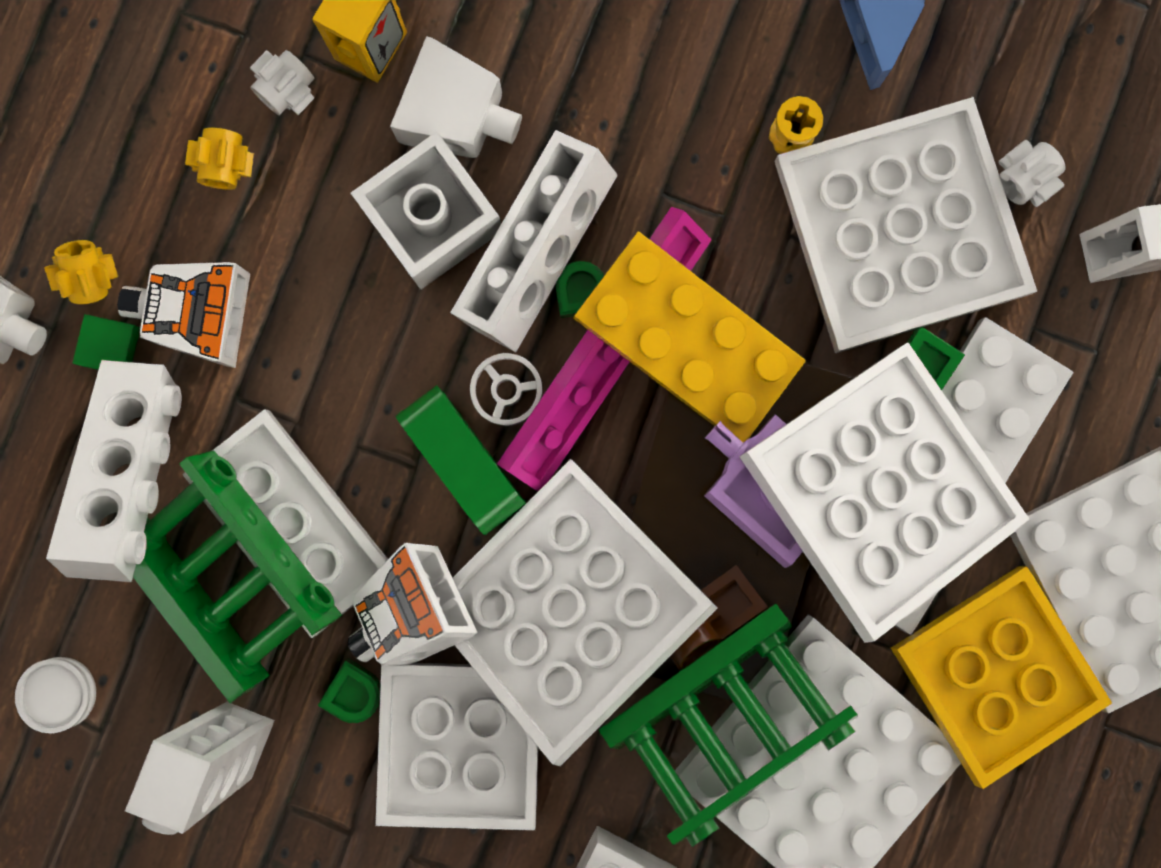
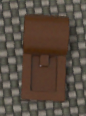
(737, 606)

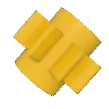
(219, 158)
(81, 272)

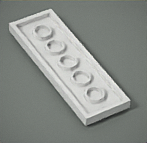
(1002, 398)

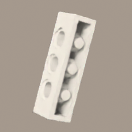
(535, 240)
(105, 444)
(198, 767)

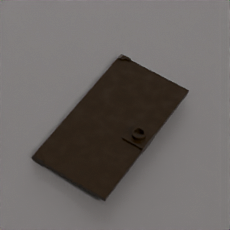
(694, 530)

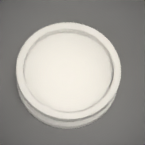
(55, 694)

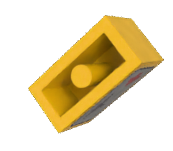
(361, 33)

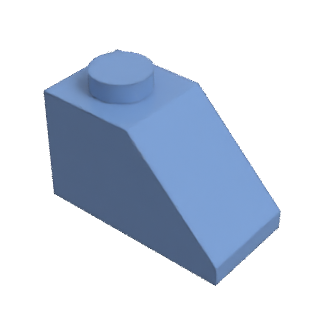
(880, 32)

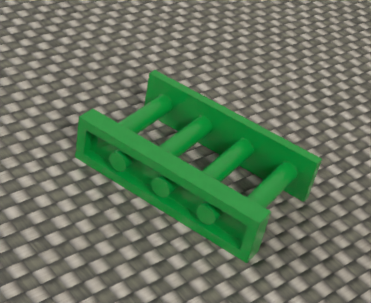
(189, 609)
(679, 700)

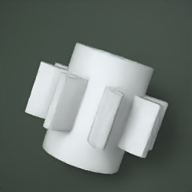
(282, 82)
(1032, 173)

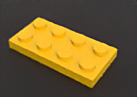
(689, 338)

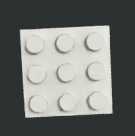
(451, 753)

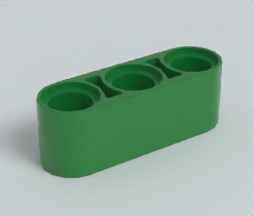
(460, 460)

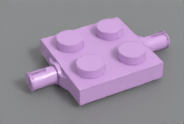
(742, 498)

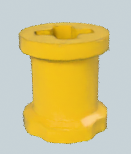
(810, 124)

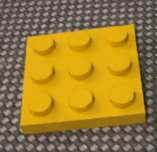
(1001, 676)

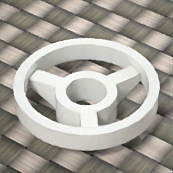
(497, 380)

